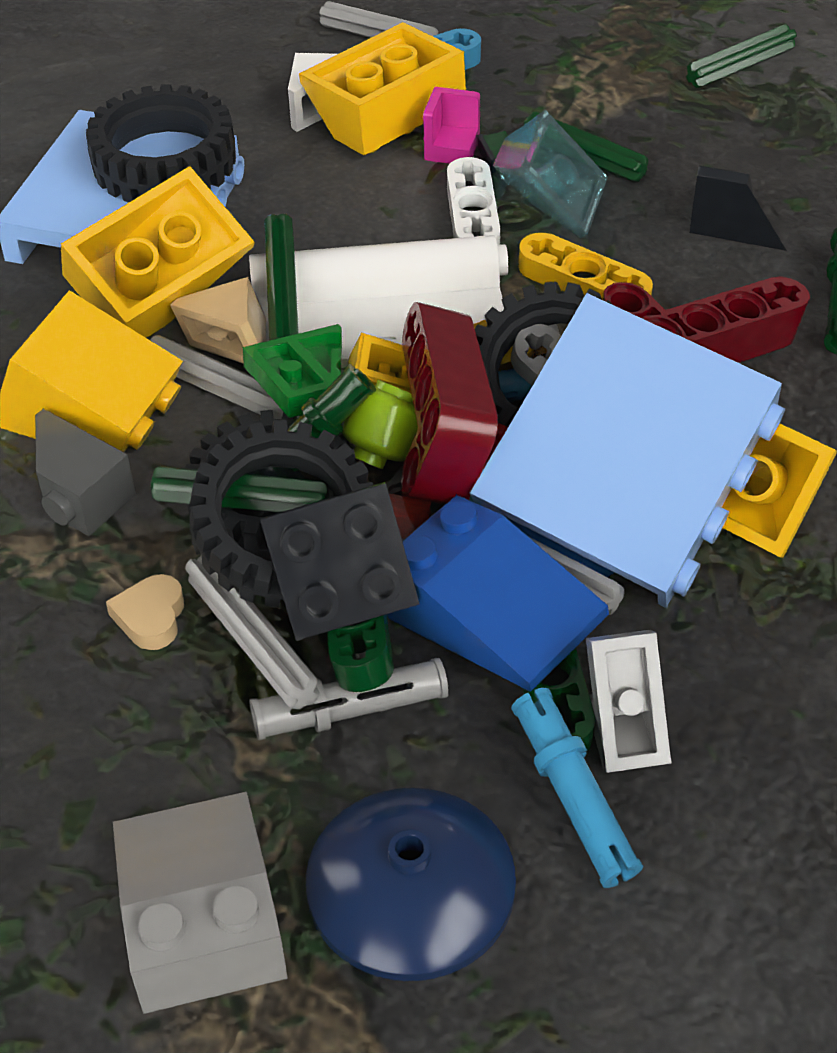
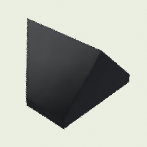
(728, 209)

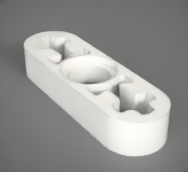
(479, 195)

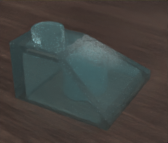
(552, 173)

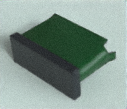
(489, 147)

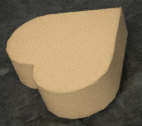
(149, 611)

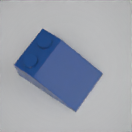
(495, 594)

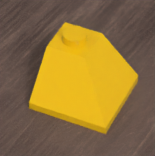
(779, 489)

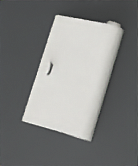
(377, 284)

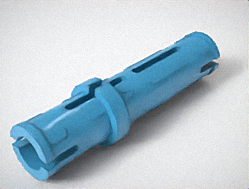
(563, 761)

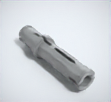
(423, 683)

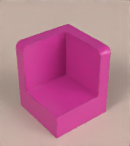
(451, 124)

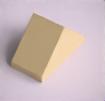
(222, 319)

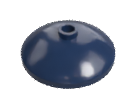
(415, 914)

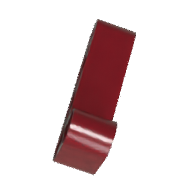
(731, 323)
(450, 405)

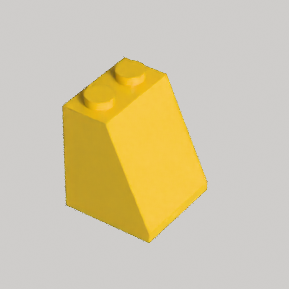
(90, 375)

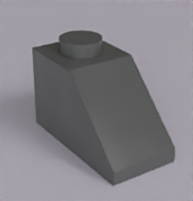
(79, 474)

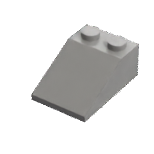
(196, 903)

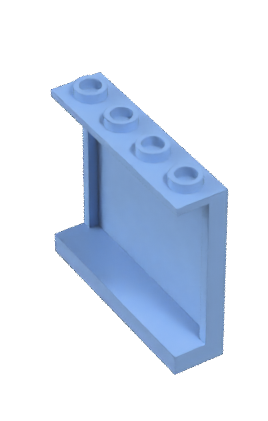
(65, 196)
(631, 446)

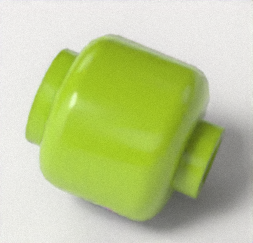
(382, 426)

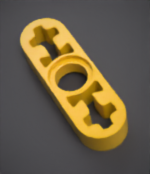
(554, 259)

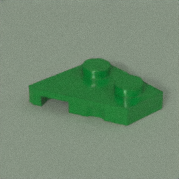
(296, 366)

